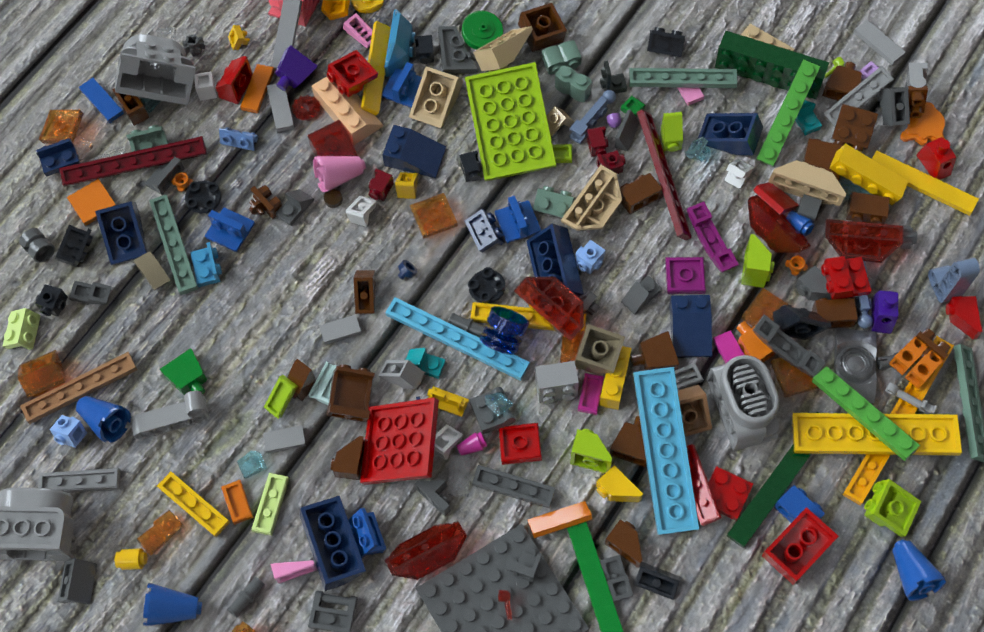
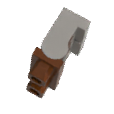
(917, 88)

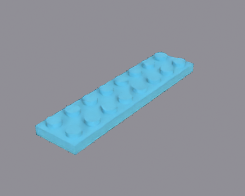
(665, 451)

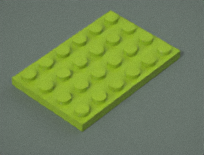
(510, 121)

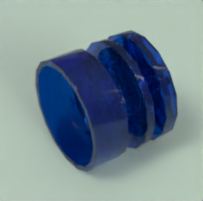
(504, 330)

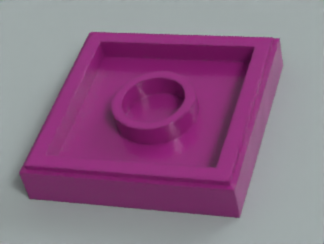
(685, 275)

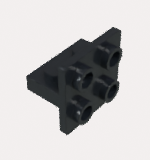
(666, 43)

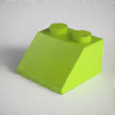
(757, 263)
(590, 452)

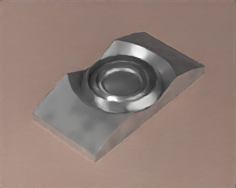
(856, 360)

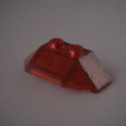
(774, 228)
(862, 239)
(553, 304)
(426, 551)

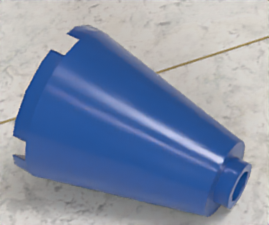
(104, 418)
(916, 571)
(169, 606)

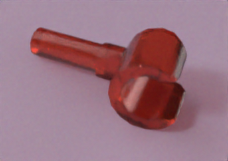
(504, 596)

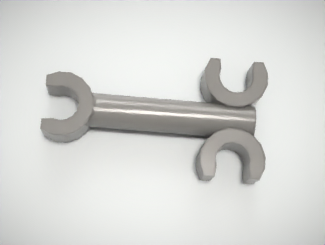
(923, 406)

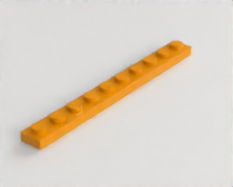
(873, 463)

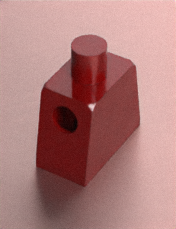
(937, 158)

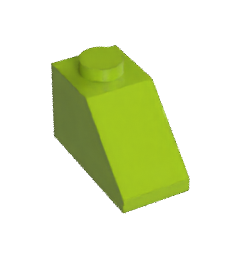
(672, 131)

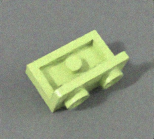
(21, 329)

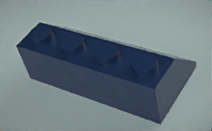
(554, 257)
(332, 542)

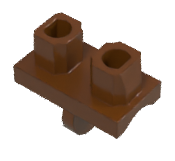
(260, 196)

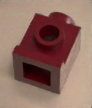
(597, 141)
(612, 161)
(380, 185)

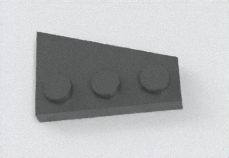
(453, 52)

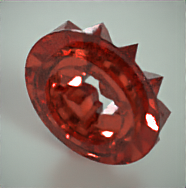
(302, 113)

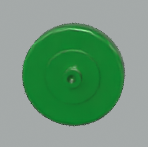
(481, 28)

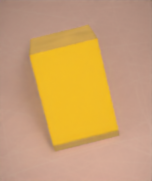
(406, 185)

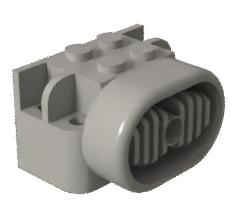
(155, 69)
(745, 416)
(36, 524)

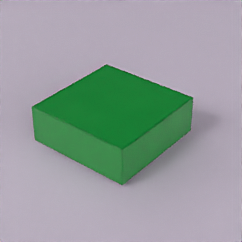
(632, 104)

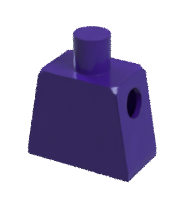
(293, 68)
(884, 306)

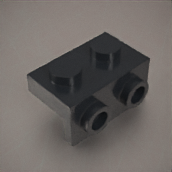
(73, 245)

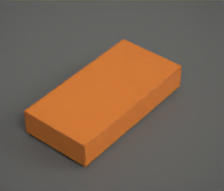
(237, 502)

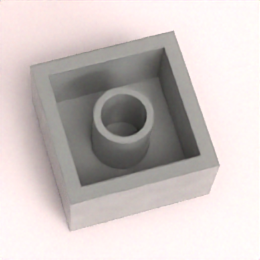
(556, 382)

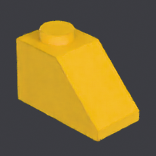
(617, 487)

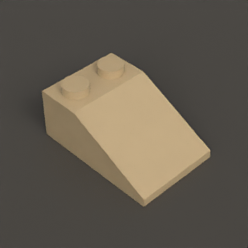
(502, 50)
(435, 97)

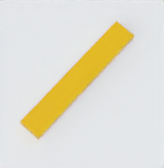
(377, 55)
(929, 185)
(481, 311)

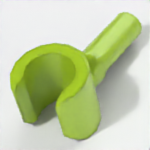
(836, 62)

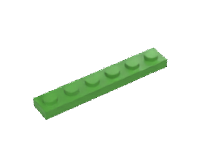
(788, 113)
(866, 413)

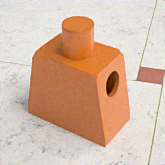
(751, 344)

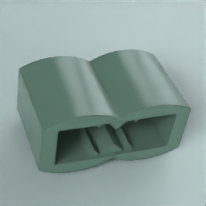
(561, 55)
(571, 83)

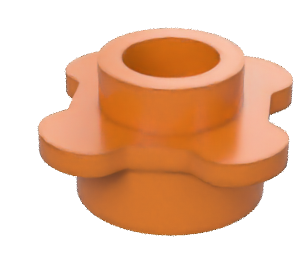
(178, 178)
(799, 261)

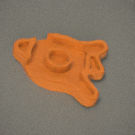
(926, 128)

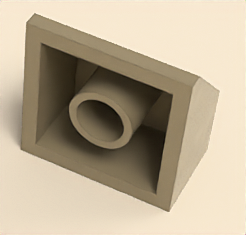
(598, 350)

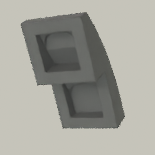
(90, 293)
(616, 578)

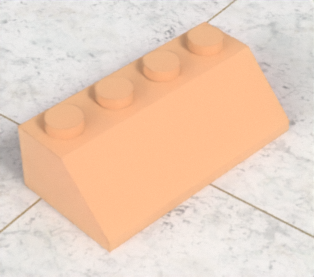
(356, 121)

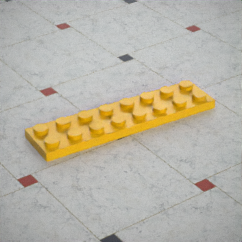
(845, 435)

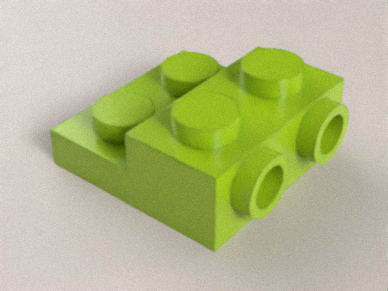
(892, 507)

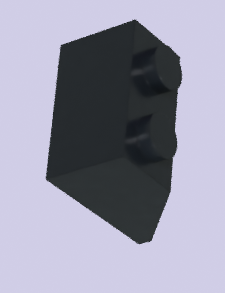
(799, 322)

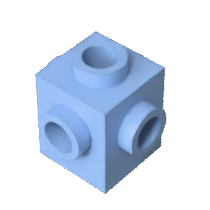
(590, 257)
(68, 431)

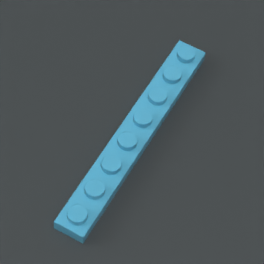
(456, 338)

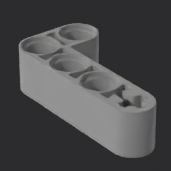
(171, 417)

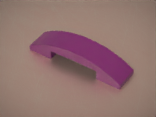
(710, 238)

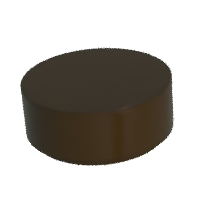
(333, 198)

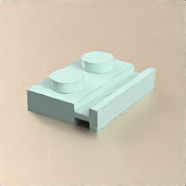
(322, 385)

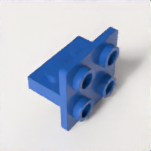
(402, 85)
(517, 220)
(228, 228)
(366, 533)

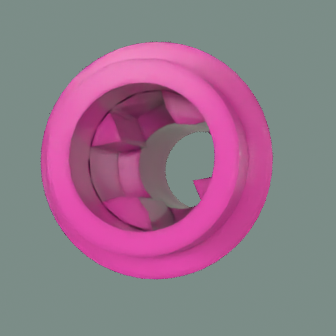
(472, 444)

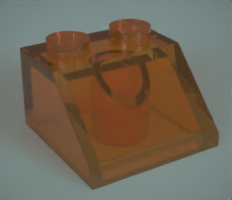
(41, 374)

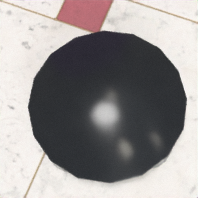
(202, 196)
(487, 286)

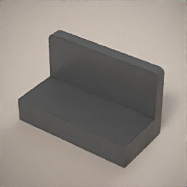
(162, 177)
(77, 581)

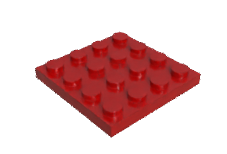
(400, 441)

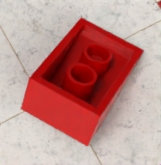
(799, 546)

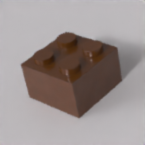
(546, 26)

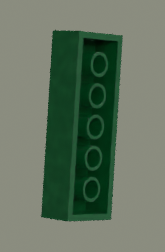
(765, 62)

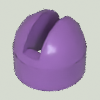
(614, 120)

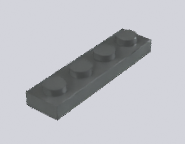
(513, 486)

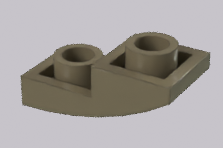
(152, 270)

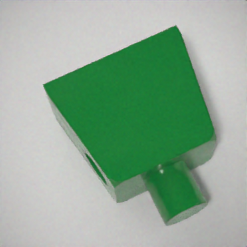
(185, 373)

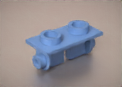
(236, 139)

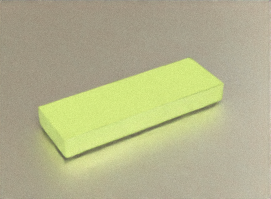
(270, 504)

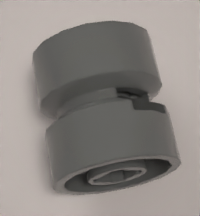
(36, 245)

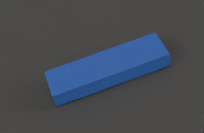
(101, 100)

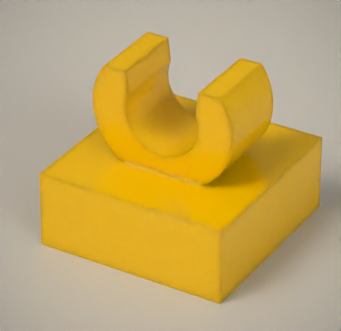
(237, 37)

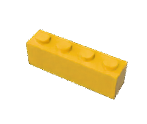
(868, 174)

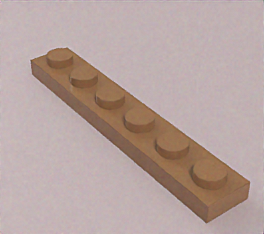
(78, 387)

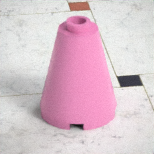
(336, 170)

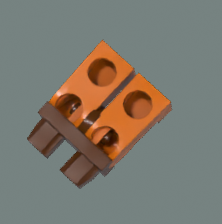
(923, 350)

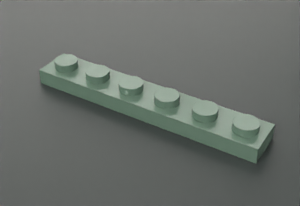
(682, 77)
(173, 245)
(971, 401)

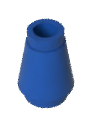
(801, 223)

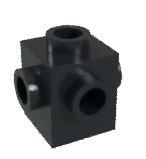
(51, 300)

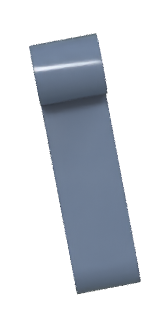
(953, 280)

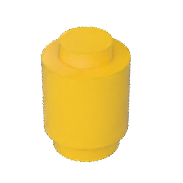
(131, 559)

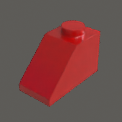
(965, 315)

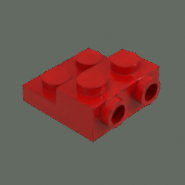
(351, 73)
(845, 277)

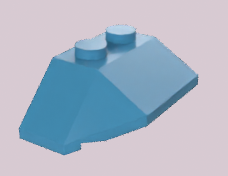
(399, 43)

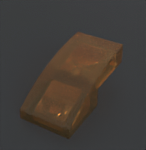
(160, 533)

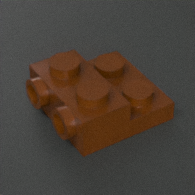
(854, 127)

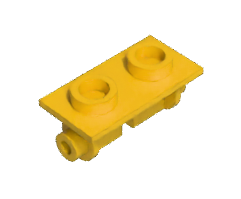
(448, 401)

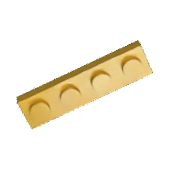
(193, 504)

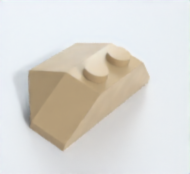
(801, 179)
(595, 202)

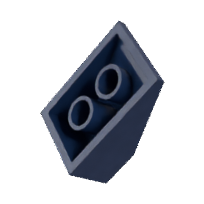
(732, 132)
(413, 152)
(122, 232)
(691, 325)

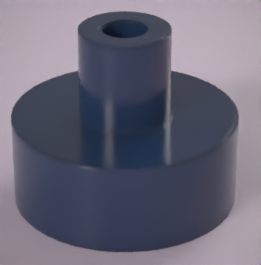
(406, 270)

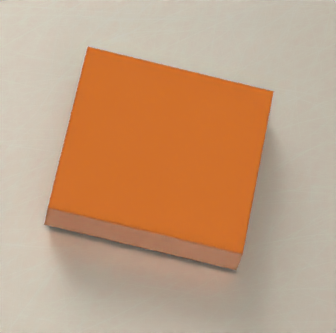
(90, 199)

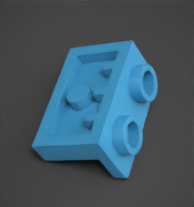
(205, 265)

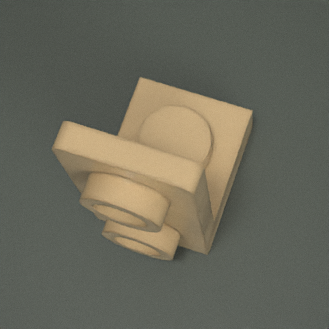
(558, 118)

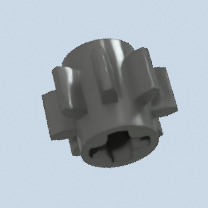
(193, 45)
(909, 237)

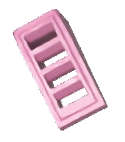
(348, 27)
(290, 570)

